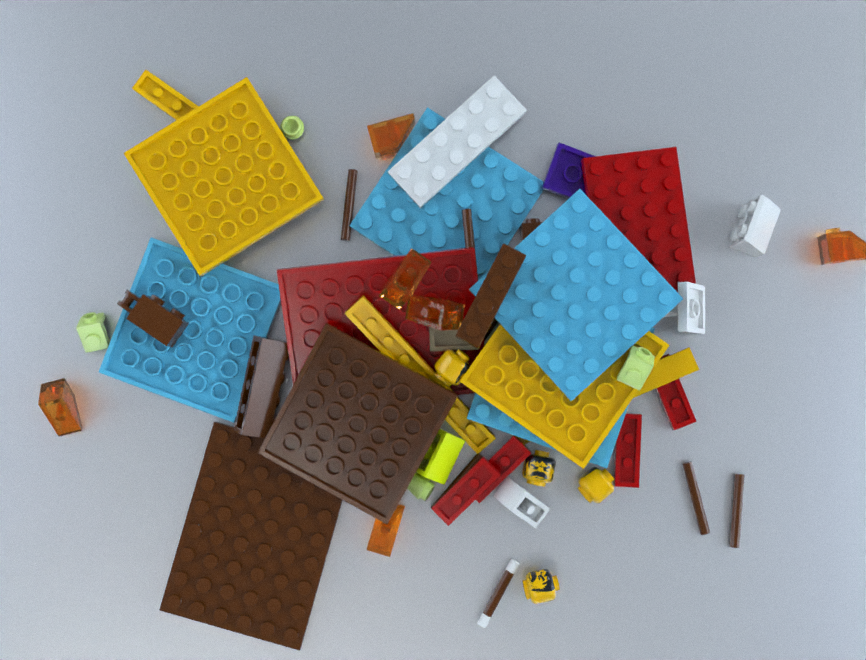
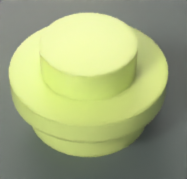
(292, 127)

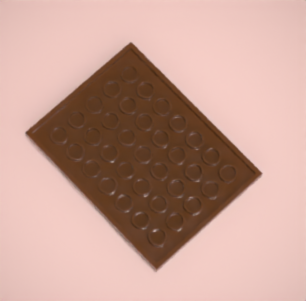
(251, 544)

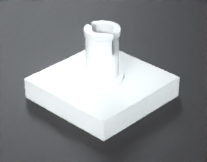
(691, 309)

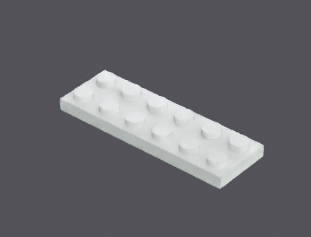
(457, 141)

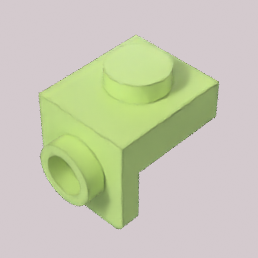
(93, 332)
(636, 367)

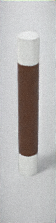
(498, 593)

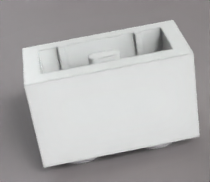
(755, 226)

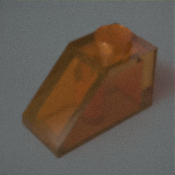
(390, 135)
(840, 247)
(405, 279)
(435, 312)
(60, 407)
(384, 535)

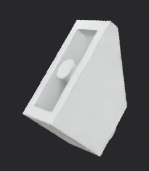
(521, 502)

